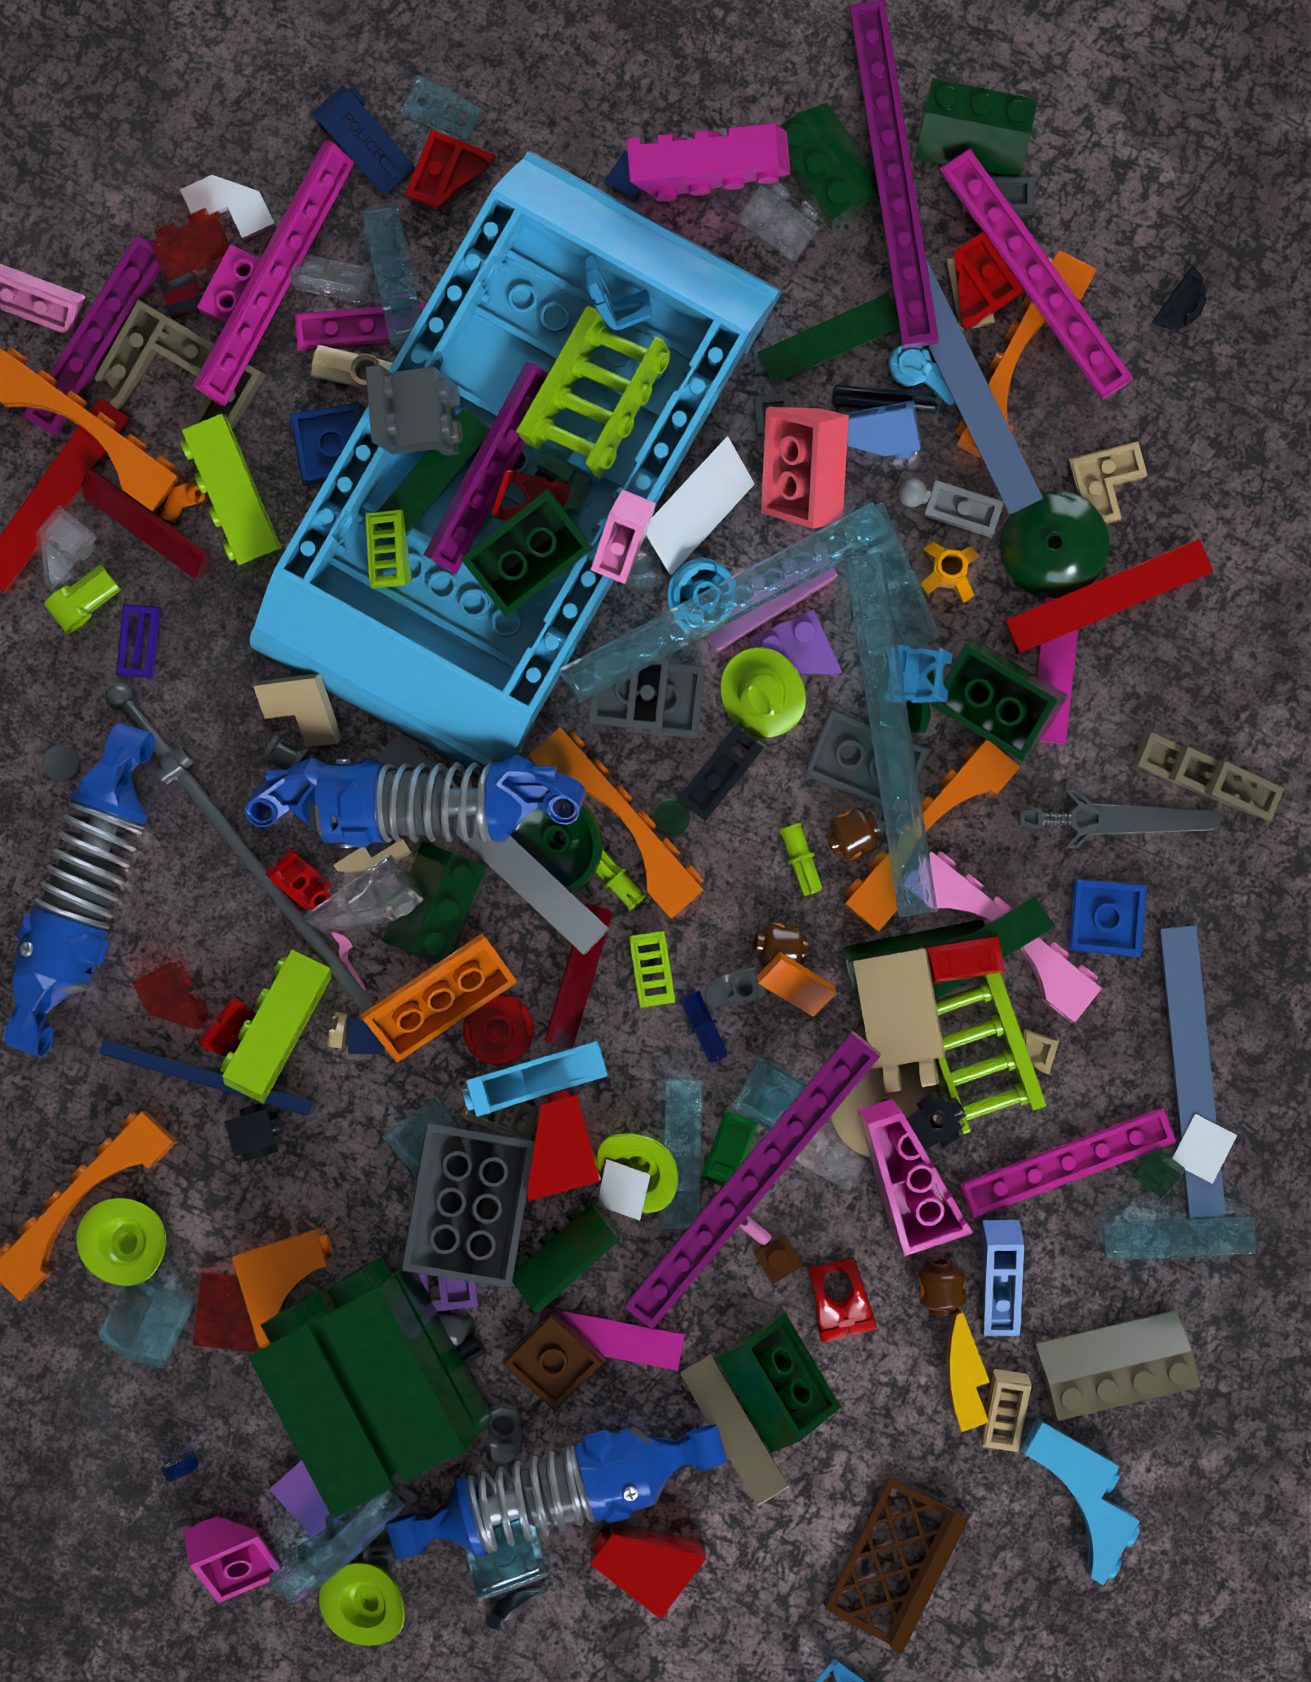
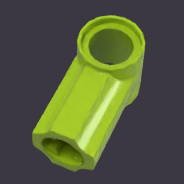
(73, 604)

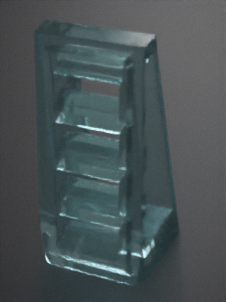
(435, 120)

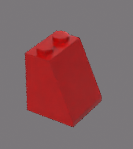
(562, 1148)
(646, 1563)

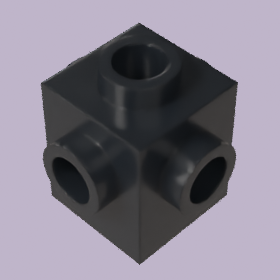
(928, 1130)

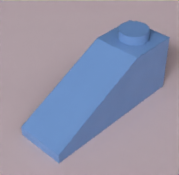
(885, 430)
(1002, 1277)

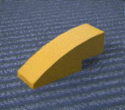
(964, 1374)

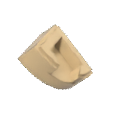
(338, 1033)
(1040, 1049)

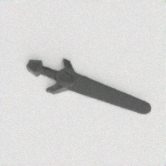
(1101, 819)

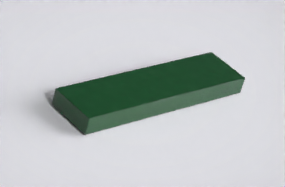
(829, 339)
(434, 475)
(1014, 930)

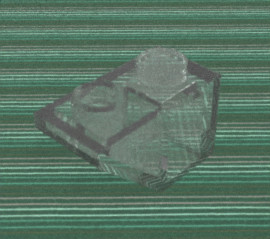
(60, 545)

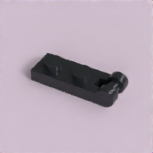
(721, 772)

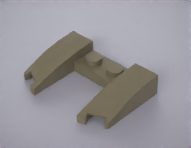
(151, 333)

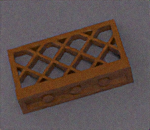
(925, 1579)

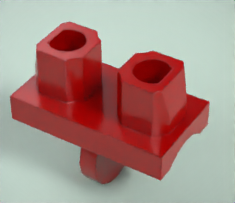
(299, 880)

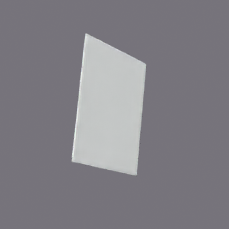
(1204, 1148)
(623, 1189)

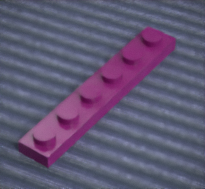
(100, 328)
(485, 474)

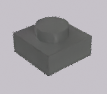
(766, 401)

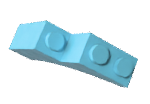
(534, 1078)
(1088, 1477)

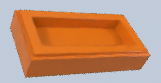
(796, 984)

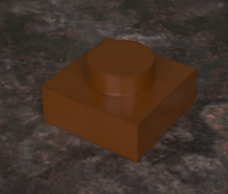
(778, 1259)

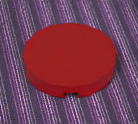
(499, 1030)

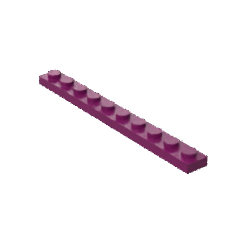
(894, 174)
(752, 1179)

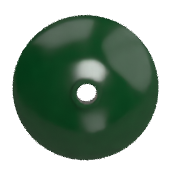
(1061, 570)
(569, 861)

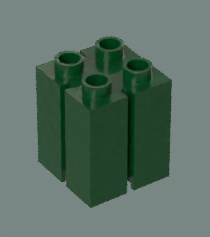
(368, 1384)

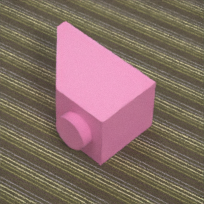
(623, 536)

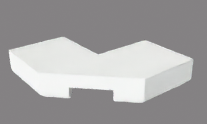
(222, 195)

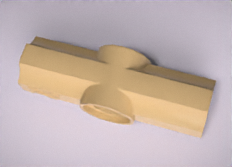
(343, 366)

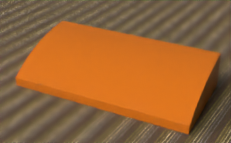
(439, 997)

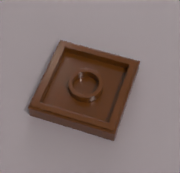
(553, 1360)

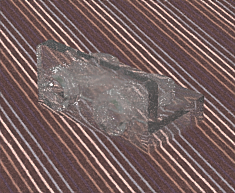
(781, 219)
(332, 278)

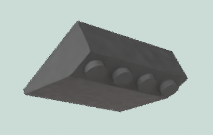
(468, 1206)

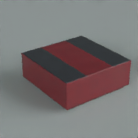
(181, 295)

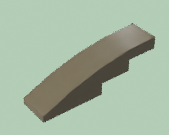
(1208, 776)
(737, 1431)

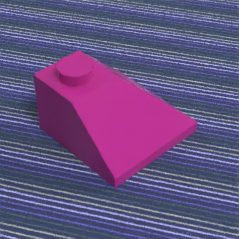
(228, 1557)

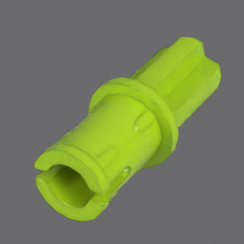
(801, 859)
(619, 881)

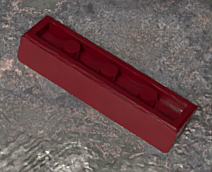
(145, 524)
(575, 988)

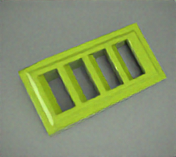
(374, 550)
(646, 939)

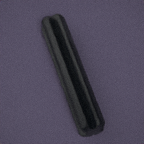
(874, 397)

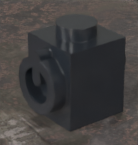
(254, 1132)

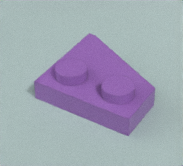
(802, 644)

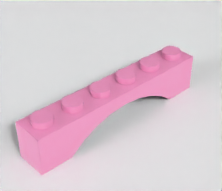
(1059, 982)

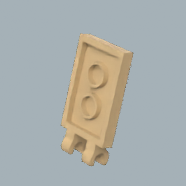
(900, 1014)

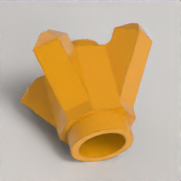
(949, 570)

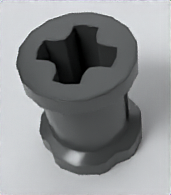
(282, 753)
(381, 1560)

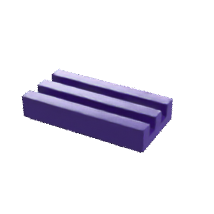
(142, 610)

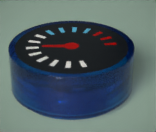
(180, 1466)

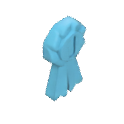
(914, 367)

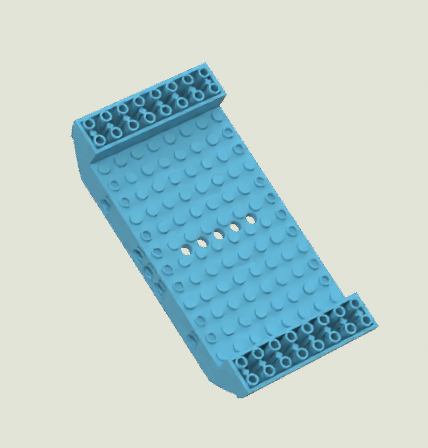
(439, 650)

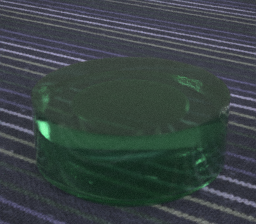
(671, 818)

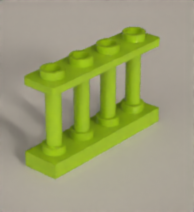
(574, 364)
(1014, 1057)

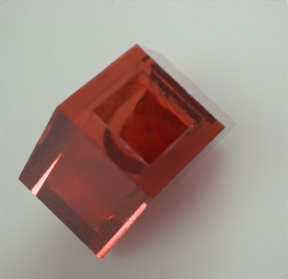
(169, 997)

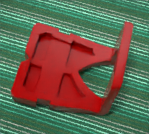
(531, 487)
(223, 1034)
(837, 1318)

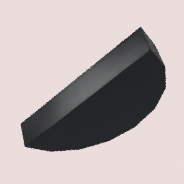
(1183, 304)

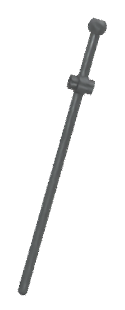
(175, 766)

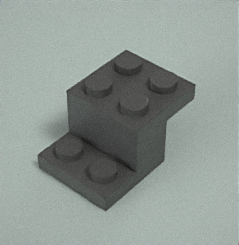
(413, 410)
(654, 701)

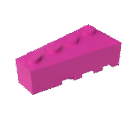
(709, 161)
(911, 1189)

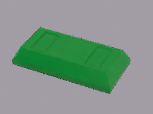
(729, 1147)

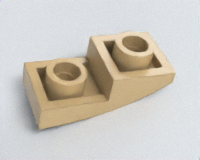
(361, 859)

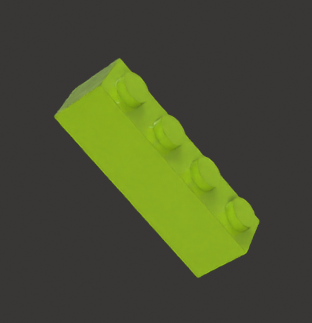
(231, 489)
(276, 1026)

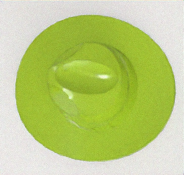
(763, 692)
(646, 1156)
(121, 1241)
(362, 1604)

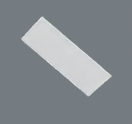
(699, 505)

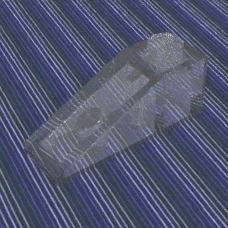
(372, 898)

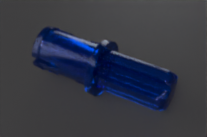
(704, 1027)

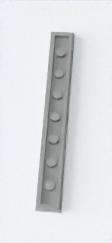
(518, 868)

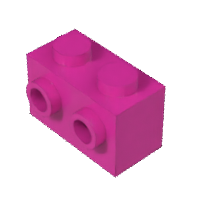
(227, 285)

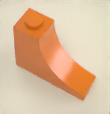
(274, 1270)

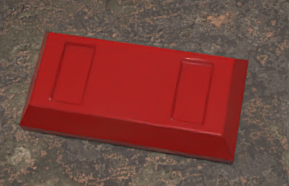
(965, 959)

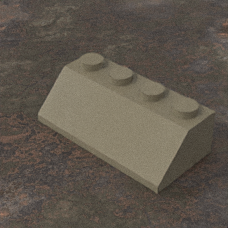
(1117, 1365)

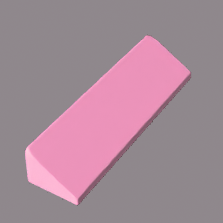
(39, 300)
(754, 619)

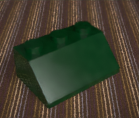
(976, 118)
(829, 165)
(527, 553)
(1000, 699)
(449, 894)
(564, 1255)
(778, 1383)

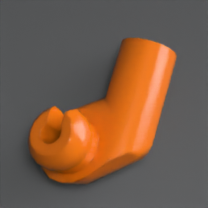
(181, 497)

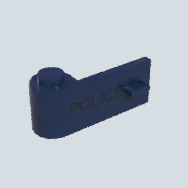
(362, 138)

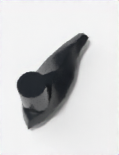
(513, 1605)

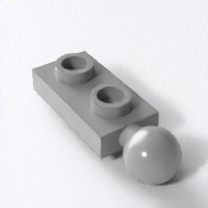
(953, 505)

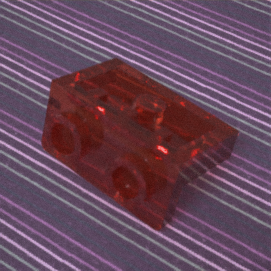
(189, 245)

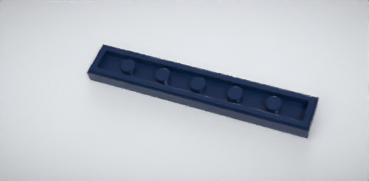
(199, 1075)

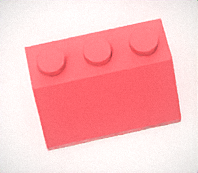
(804, 465)

